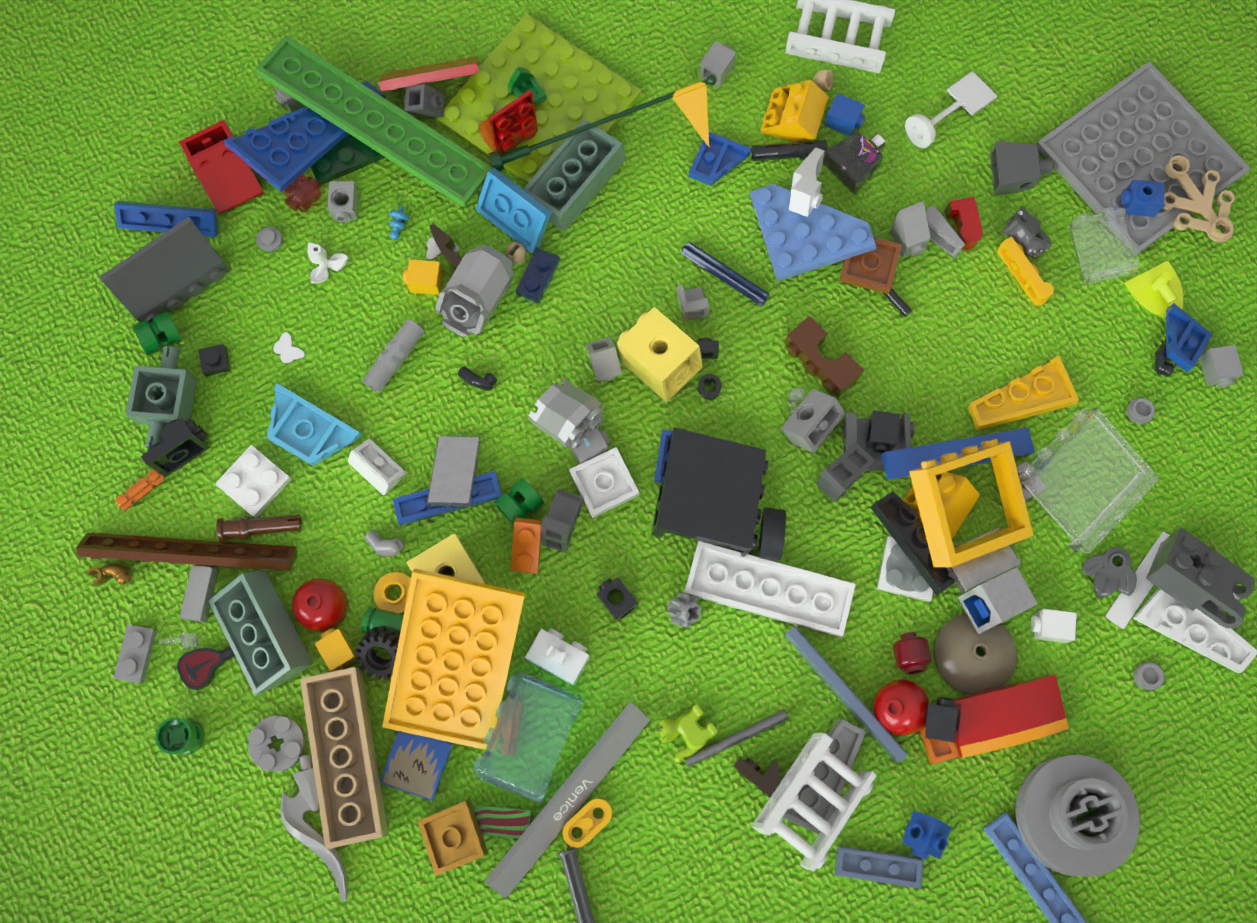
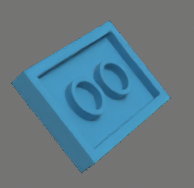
(513, 210)

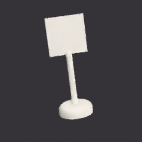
(969, 92)

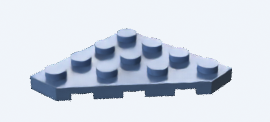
(804, 242)

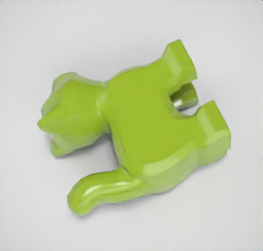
(690, 730)

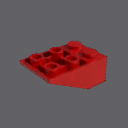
(510, 125)
(219, 170)

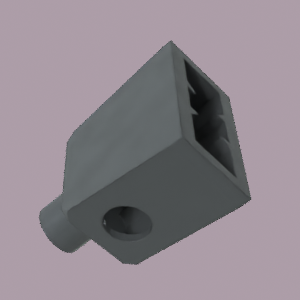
(1016, 167)

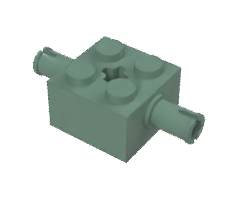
(160, 395)

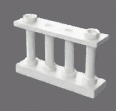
(837, 52)
(787, 797)

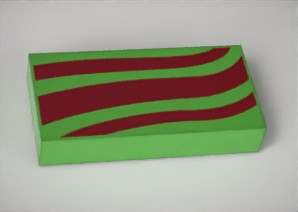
(502, 821)

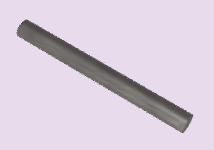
(736, 738)

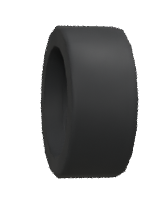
(772, 533)

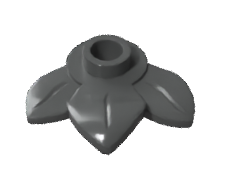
(1111, 577)

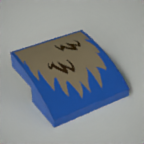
(416, 764)

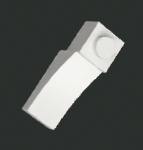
(805, 187)

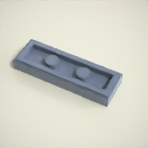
(879, 867)

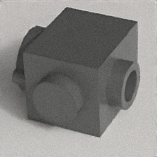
(424, 101)

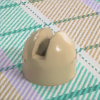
(824, 79)
(519, 255)

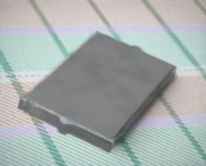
(454, 471)
(984, 568)

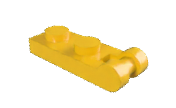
(1025, 272)

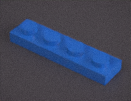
(164, 217)
(414, 506)

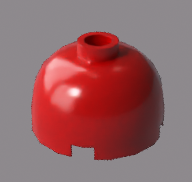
(319, 605)
(901, 707)

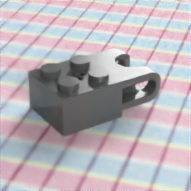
(1201, 578)

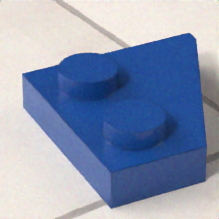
(1184, 338)

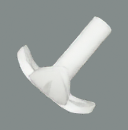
(319, 256)

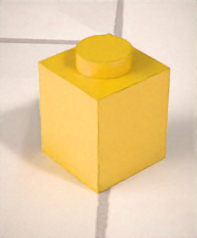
(423, 277)
(336, 649)

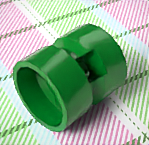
(147, 334)
(508, 503)
(179, 736)

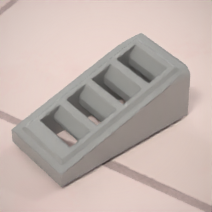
(942, 233)

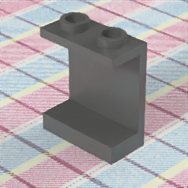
(856, 430)

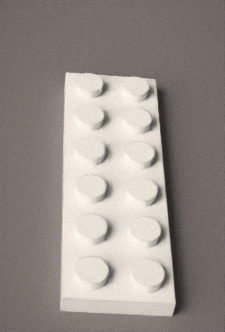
(770, 589)

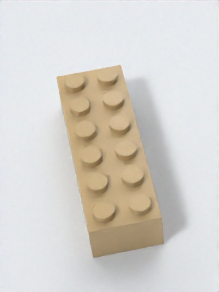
(344, 757)

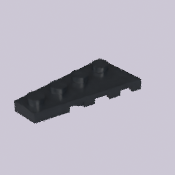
(909, 534)

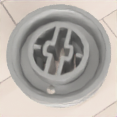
(1048, 802)

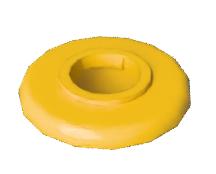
(382, 587)

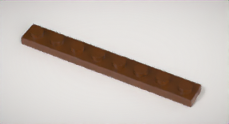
(187, 551)

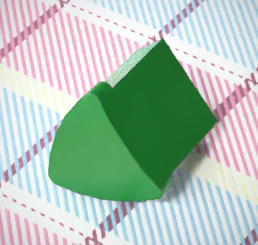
(524, 80)

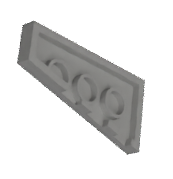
(844, 746)

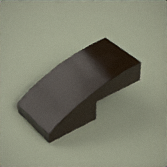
(445, 246)

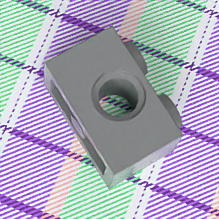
(813, 420)

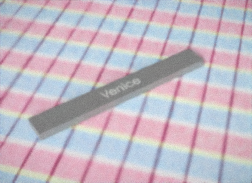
(567, 800)

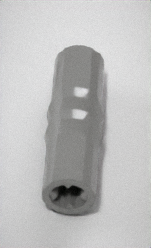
(393, 355)

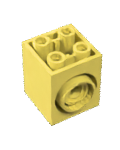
(660, 354)
(447, 554)

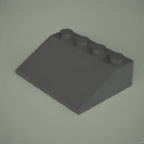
(166, 272)

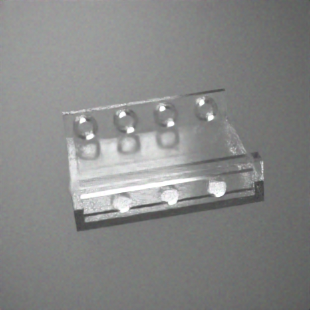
(1088, 478)

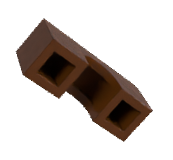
(835, 374)

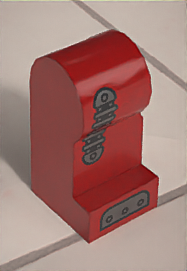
(966, 220)

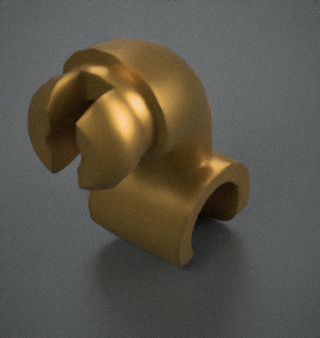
(118, 571)

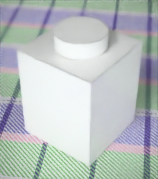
(1054, 625)

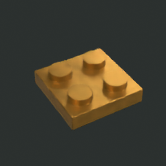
(452, 837)

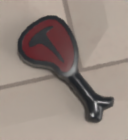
(199, 666)

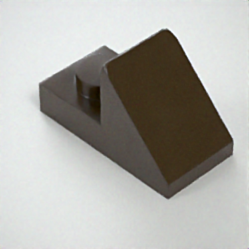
(766, 782)

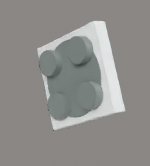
(900, 575)

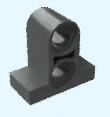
(844, 472)
(561, 520)

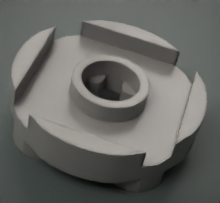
(262, 737)

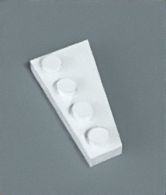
(1196, 631)

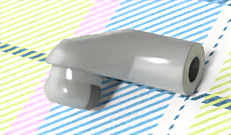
(384, 547)

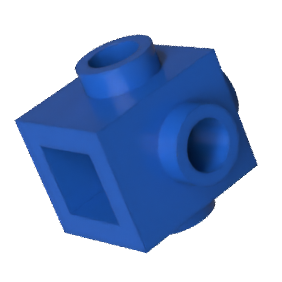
(926, 836)

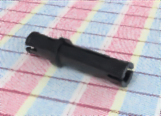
(786, 150)

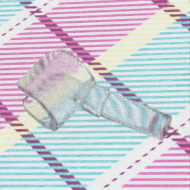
(794, 396)
(187, 640)

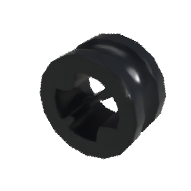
(717, 387)

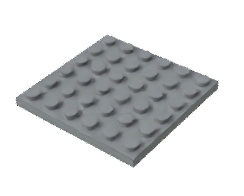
(1132, 137)

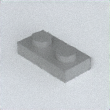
(135, 654)

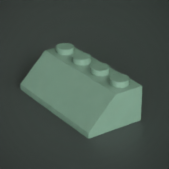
(576, 174)
(259, 631)

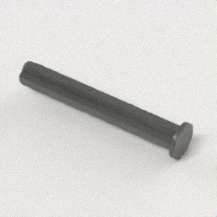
(576, 885)

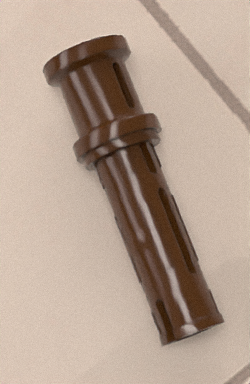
(246, 527)

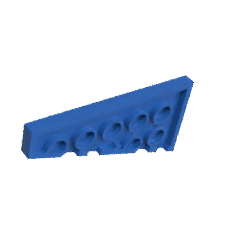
(288, 144)

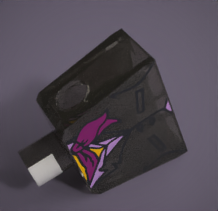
(855, 160)

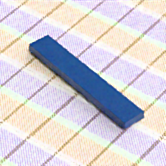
(901, 461)

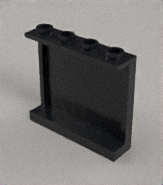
(710, 490)

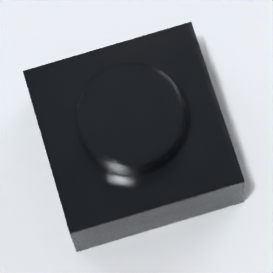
(708, 348)
(214, 360)

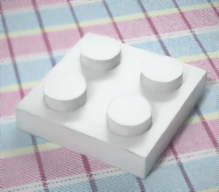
(253, 481)
(604, 482)

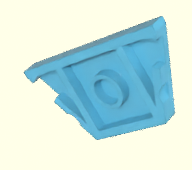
(306, 428)

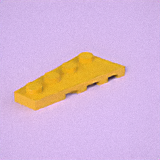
(1036, 393)

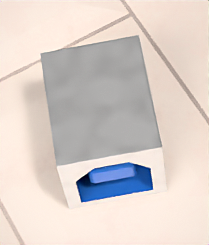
(997, 600)

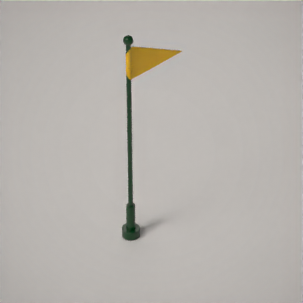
(690, 99)

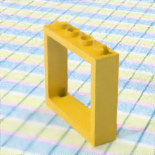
(933, 512)

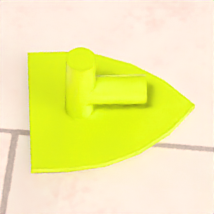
(1157, 289)

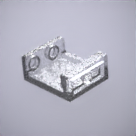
(1103, 245)

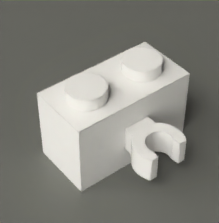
(558, 656)

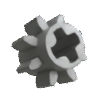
(684, 610)

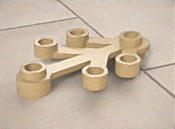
(1200, 202)

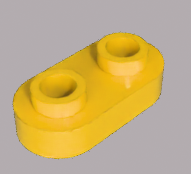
(587, 822)

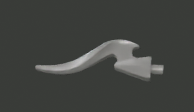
(293, 818)

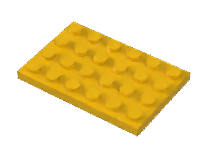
(452, 658)

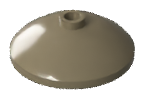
(962, 667)

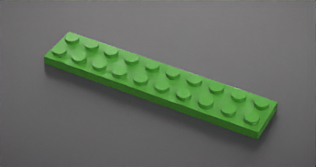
(374, 120)

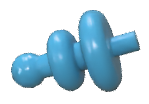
(397, 223)

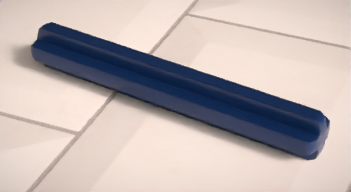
(725, 273)

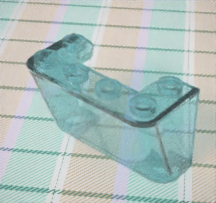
(528, 736)

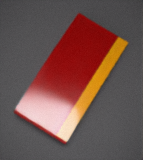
(1010, 715)

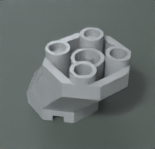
(475, 290)
(567, 414)

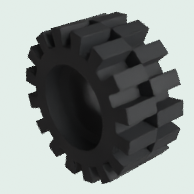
(370, 659)

